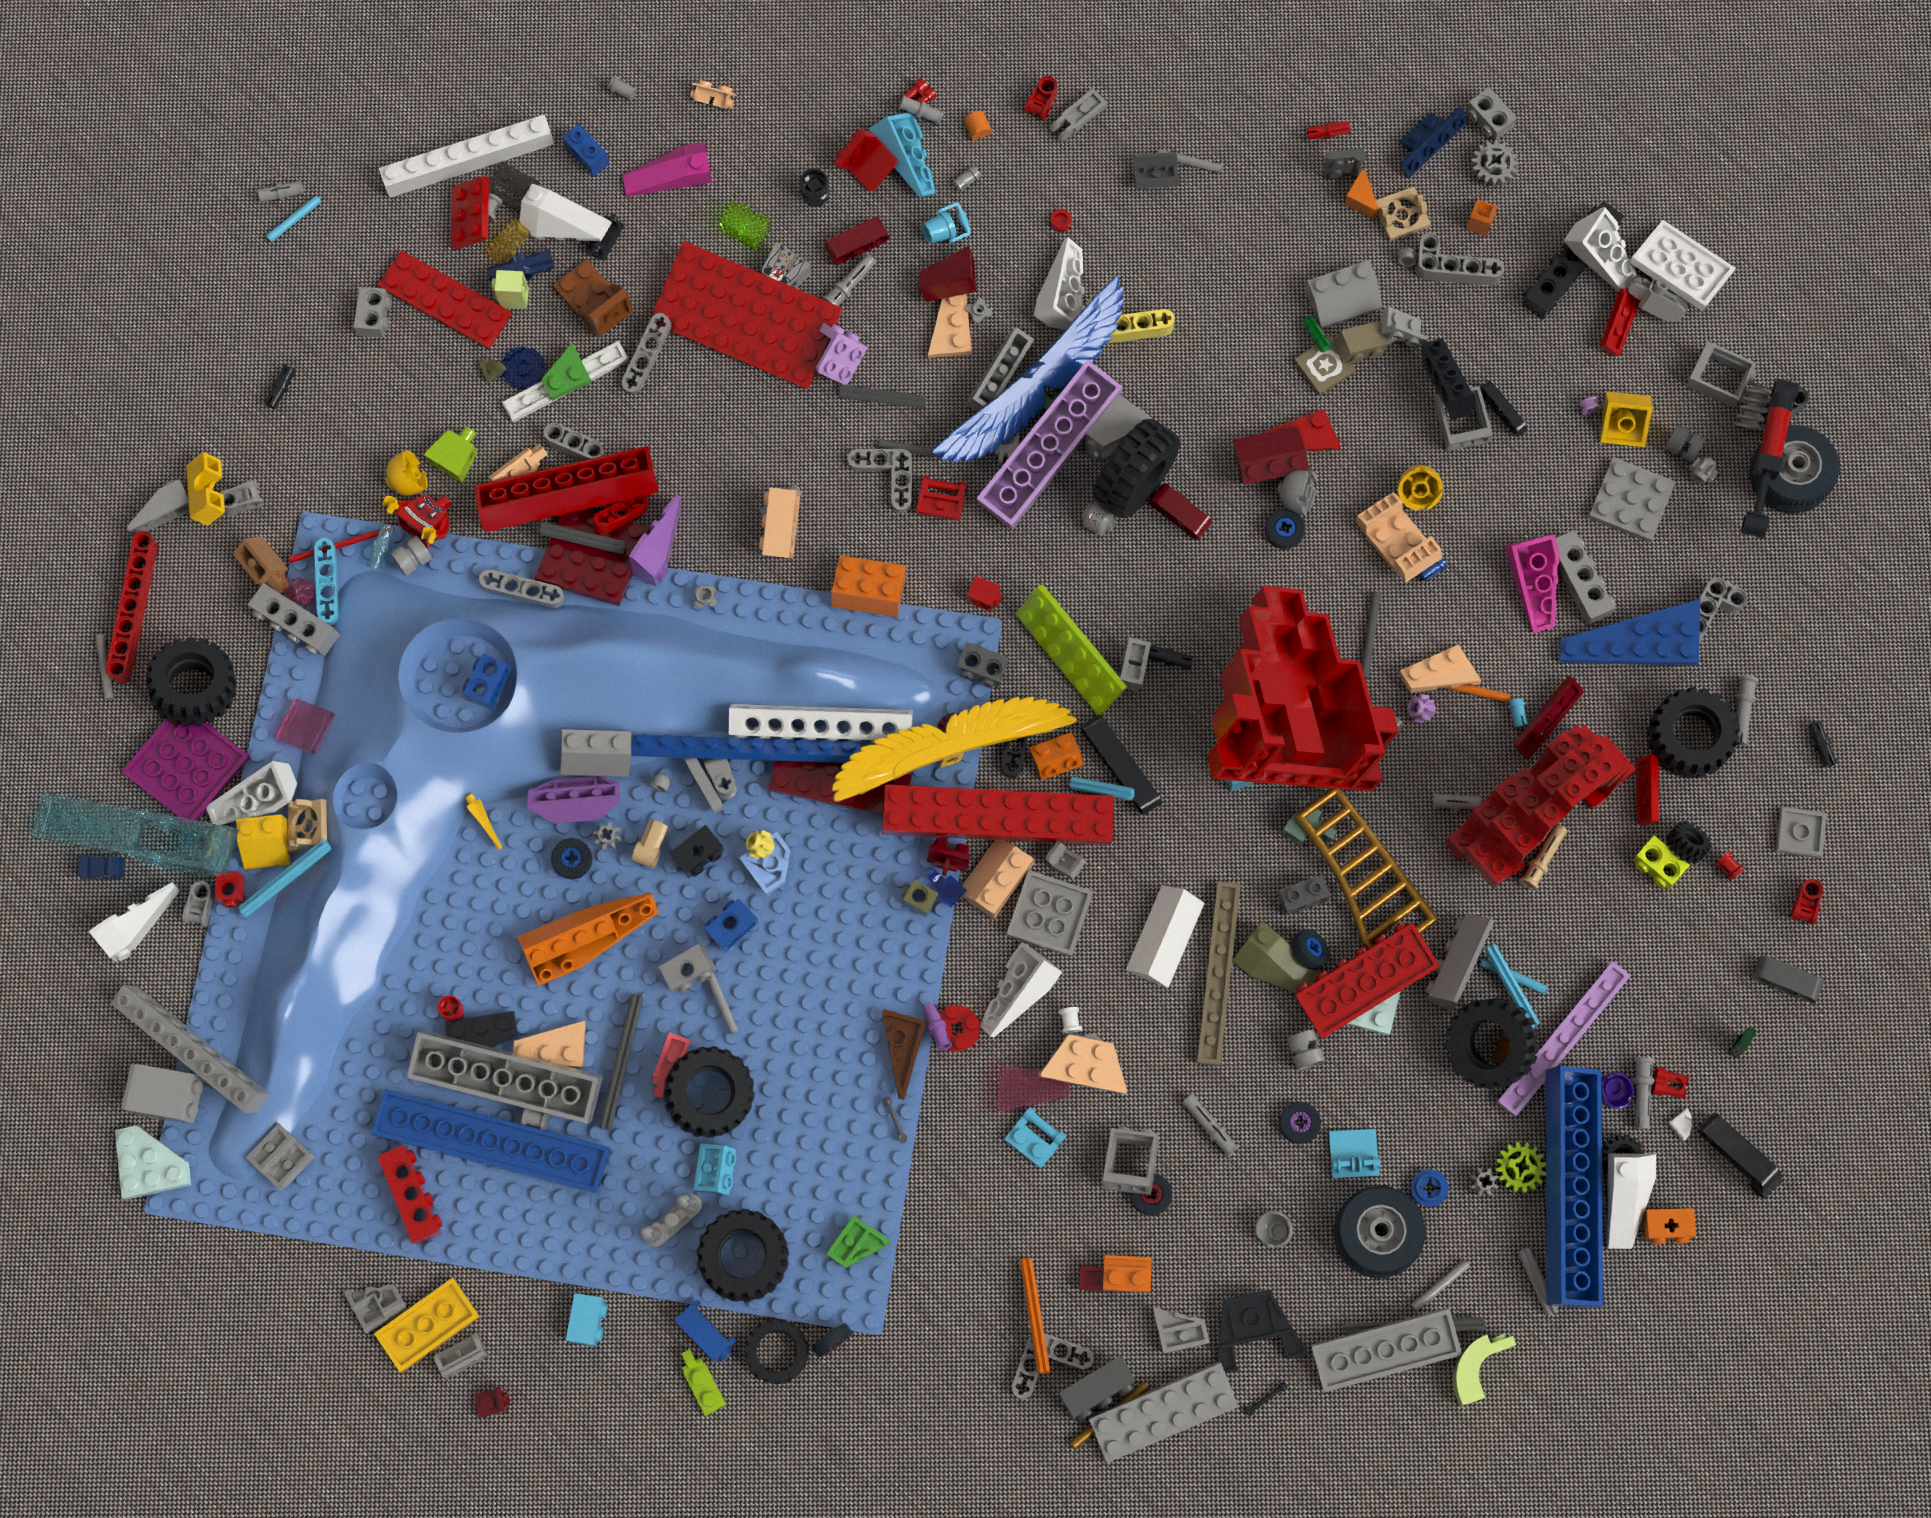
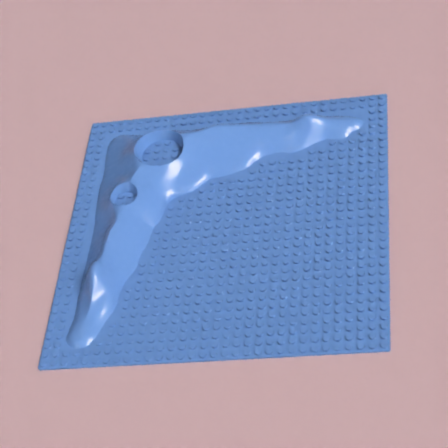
(420, 905)

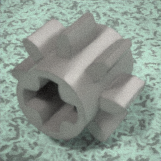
(1703, 470)
(612, 832)
(1490, 1180)

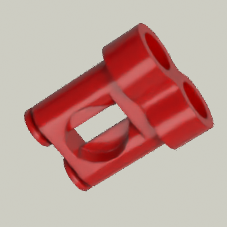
(923, 89)
(1661, 1080)

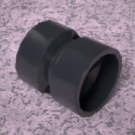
(814, 187)

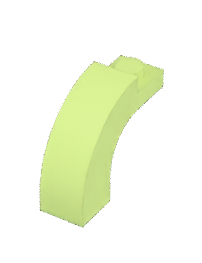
(1466, 1372)

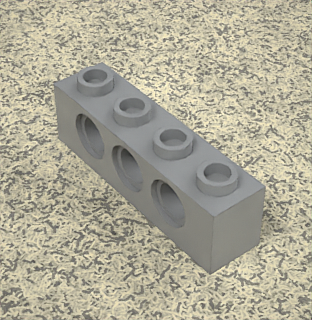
(1000, 369)
(267, 599)
(1590, 609)

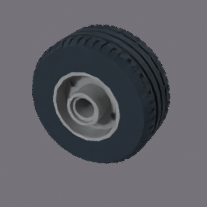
(1806, 473)
(1391, 1212)

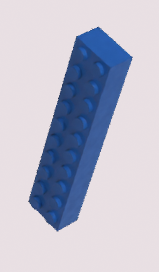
(1574, 1188)

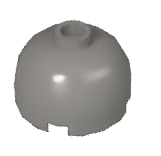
(1298, 491)

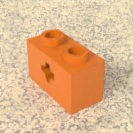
(1681, 1219)

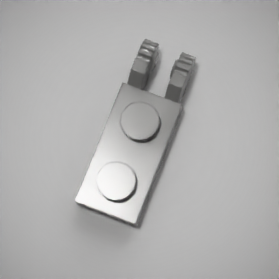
(1079, 114)

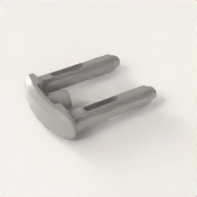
(661, 1231)

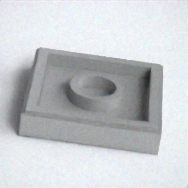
(1800, 832)

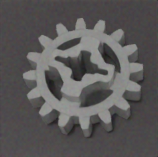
(1493, 155)

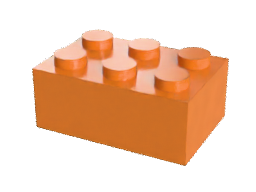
(868, 586)

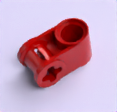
(1040, 100)
(1807, 906)

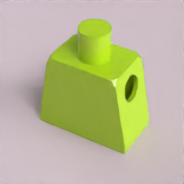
(453, 453)

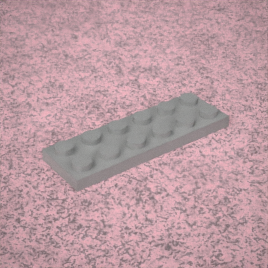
(1386, 1349)
(1163, 1412)

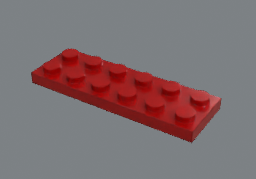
(445, 300)

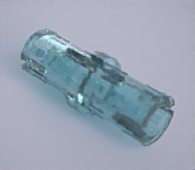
(380, 547)

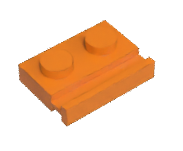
(1127, 1273)

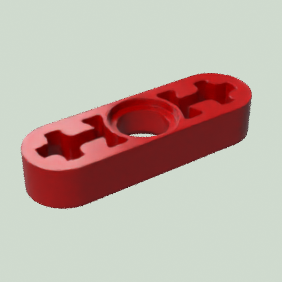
(603, 524)

